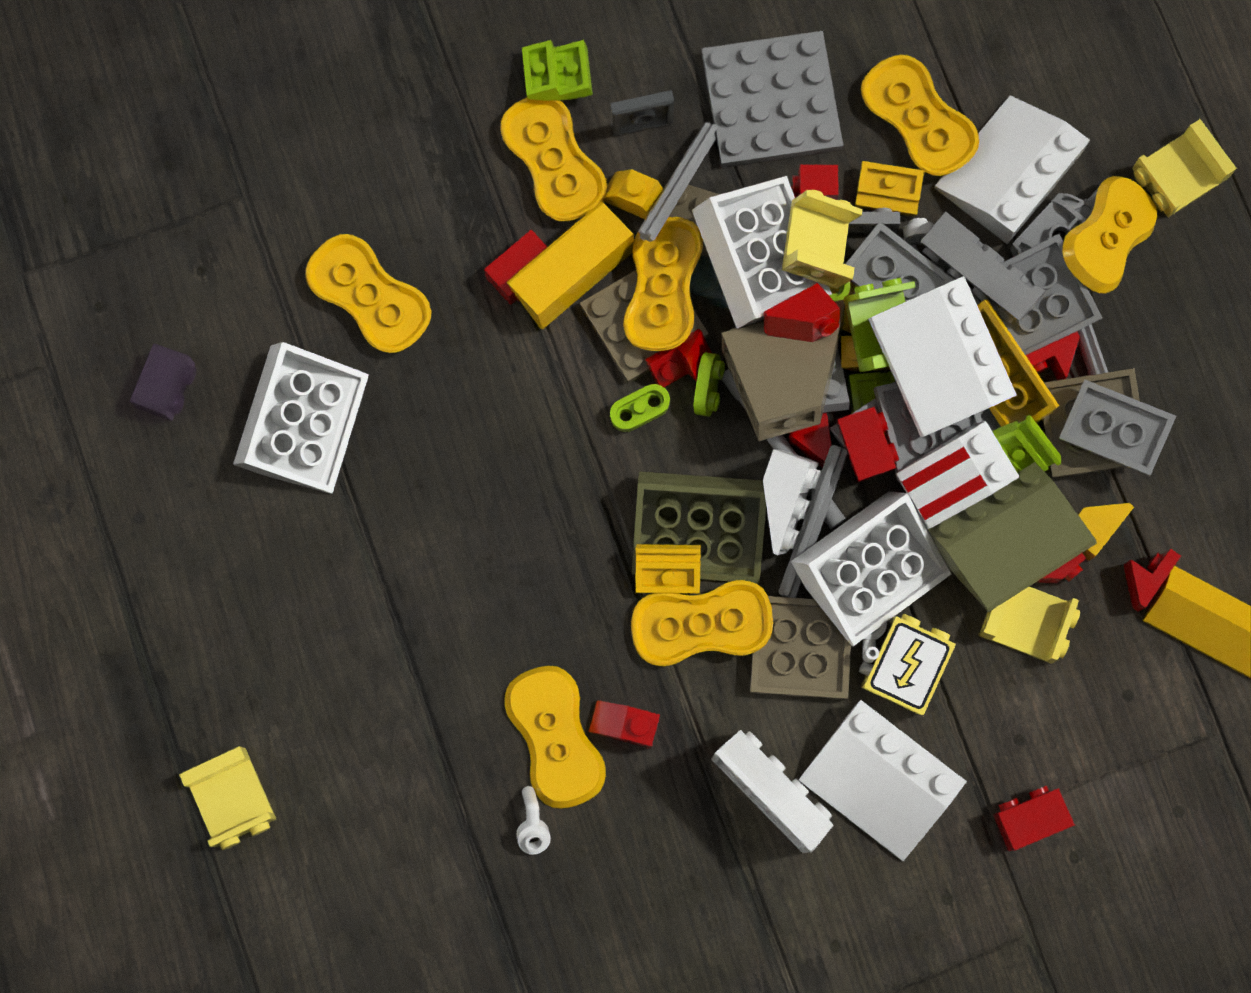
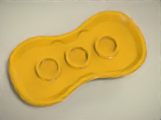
(934, 133)
(563, 176)
(1101, 244)
(661, 306)
(385, 309)
(726, 620)
(562, 759)

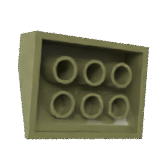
(705, 511)
(1012, 538)

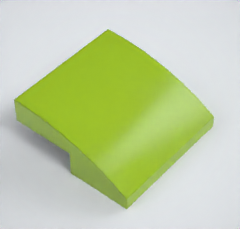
(557, 71)

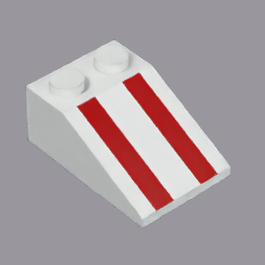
(957, 474)

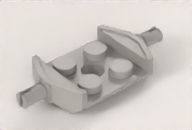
(1060, 215)

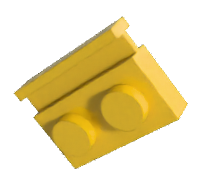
(889, 188)
(668, 568)

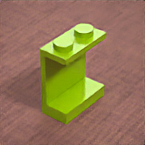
(864, 305)

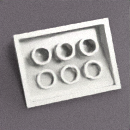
(1015, 167)
(747, 246)
(942, 357)
(301, 418)
(872, 566)
(882, 780)
(773, 792)

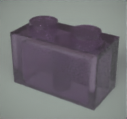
(163, 382)

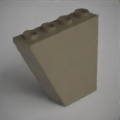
(781, 378)

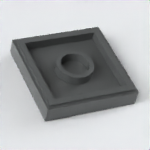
(642, 113)

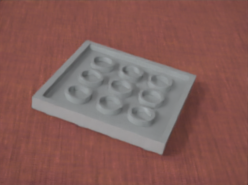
(772, 99)

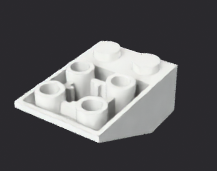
(786, 490)

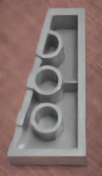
(981, 268)

